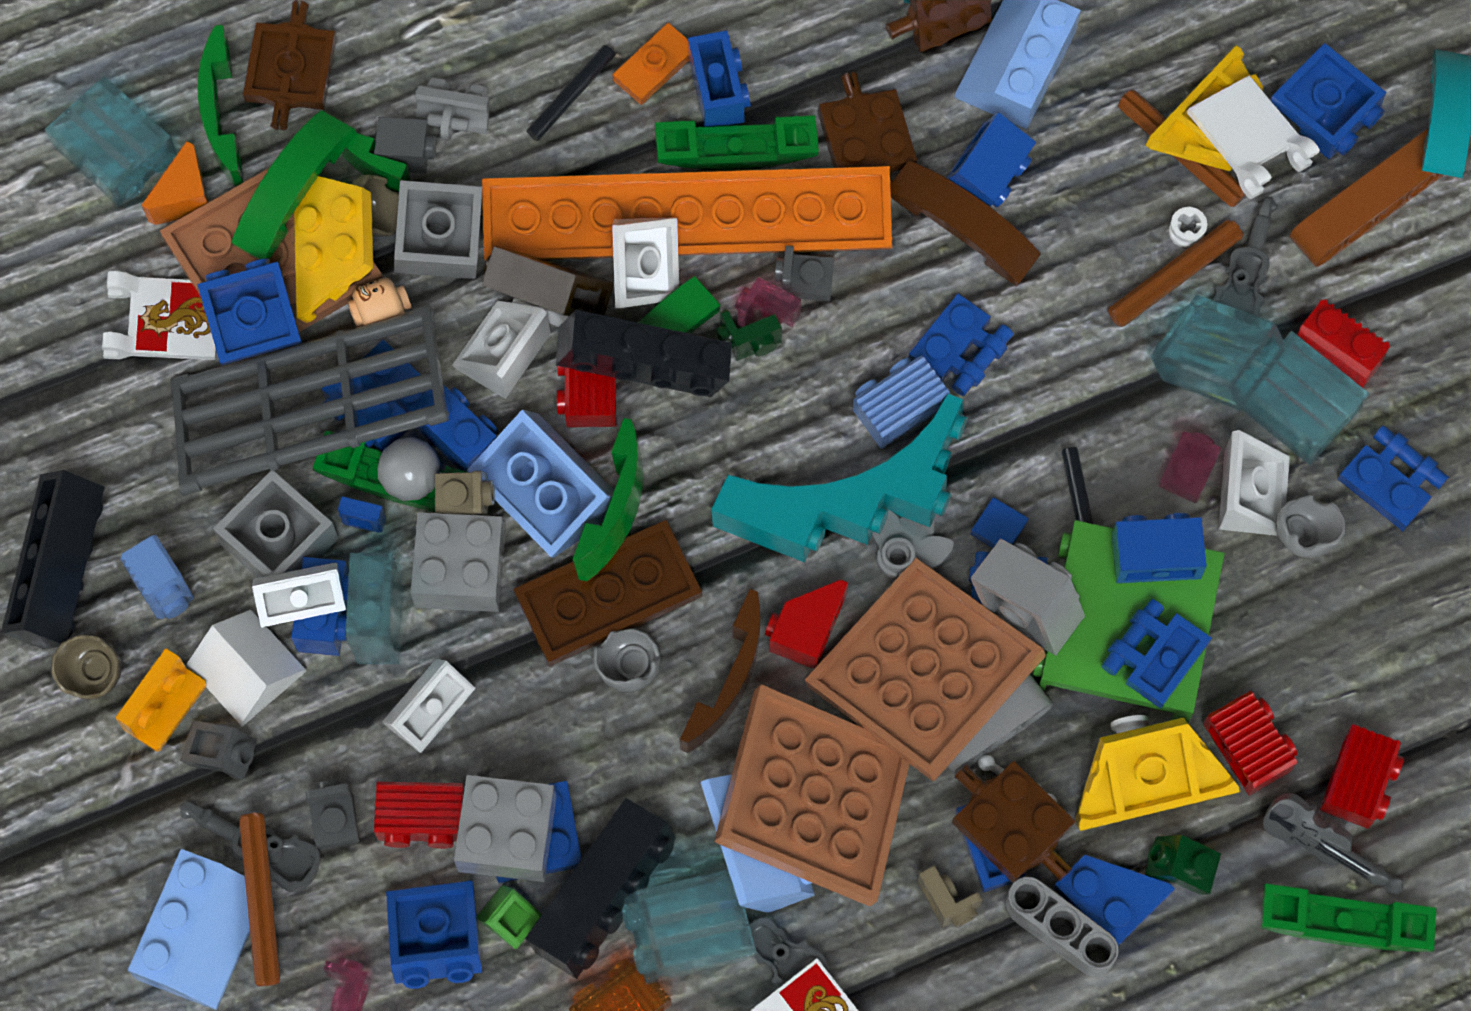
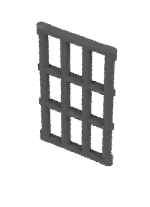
(348, 404)

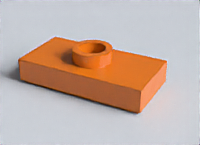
(653, 64)

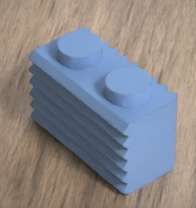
(900, 400)
(157, 578)

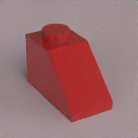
(806, 624)

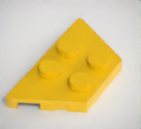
(1181, 135)
(331, 243)
(1150, 773)

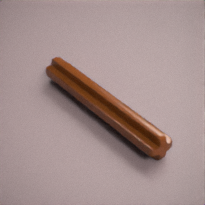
(1150, 119)
(1175, 273)
(259, 899)

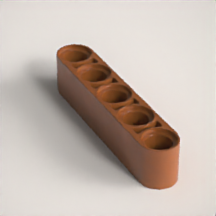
(1364, 203)

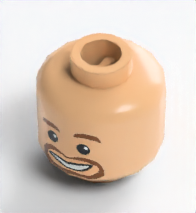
(377, 302)

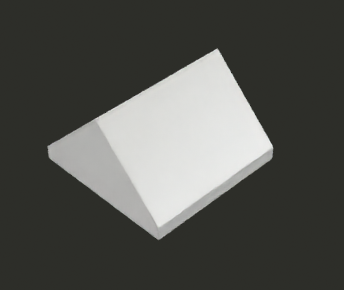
(644, 260)
(504, 346)
(1252, 485)
(244, 665)

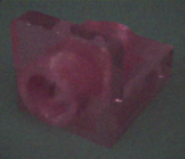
(769, 301)
(1190, 466)
(356, 988)

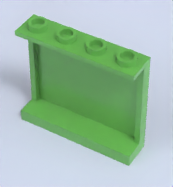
(1108, 614)

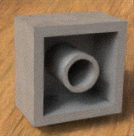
(437, 229)
(274, 529)
(458, 562)
(1029, 594)
(505, 828)

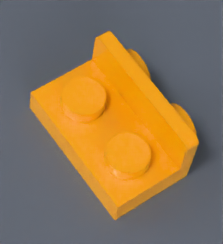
(161, 701)

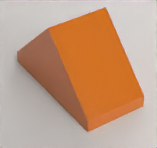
(178, 189)

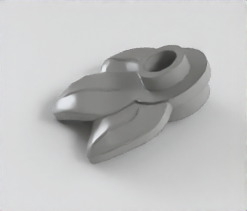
(911, 541)

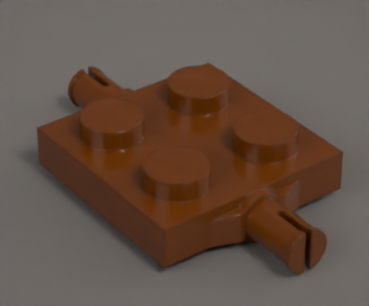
(940, 20)
(289, 65)
(866, 128)
(1013, 822)

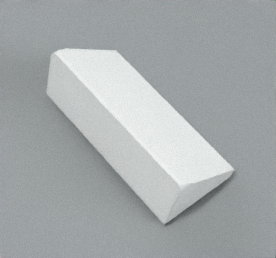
(298, 594)
(429, 704)

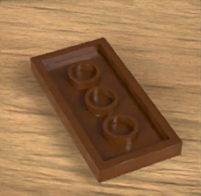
(634, 587)

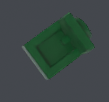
(755, 338)
(1183, 863)

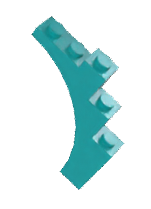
(796, 516)

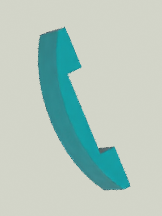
(1450, 115)

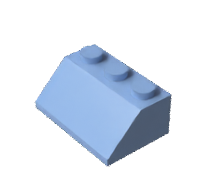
(1019, 58)
(544, 483)
(754, 882)
(195, 931)

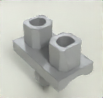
(453, 109)

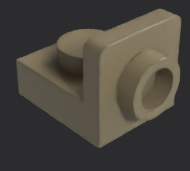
(463, 493)
(940, 895)

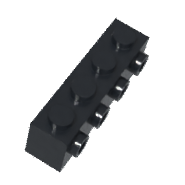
(643, 353)
(53, 560)
(595, 892)

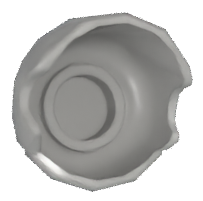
(408, 469)
(1310, 527)
(627, 660)

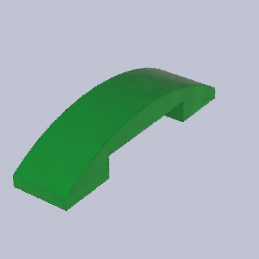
(215, 66)
(736, 146)
(287, 183)
(358, 470)
(602, 542)
(1348, 921)

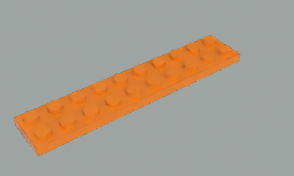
(713, 211)

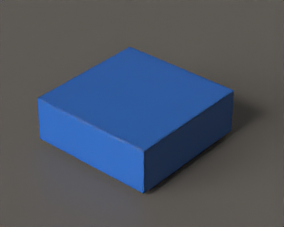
(362, 514)
(999, 522)

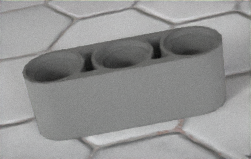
(1017, 713)
(1053, 906)

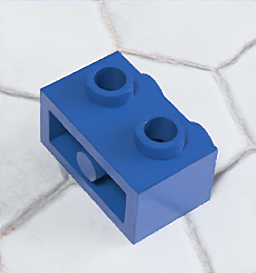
(716, 79)
(992, 160)
(461, 437)
(1158, 549)
(323, 632)

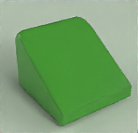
(509, 916)

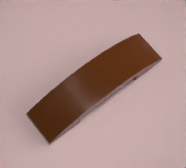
(966, 218)
(707, 720)

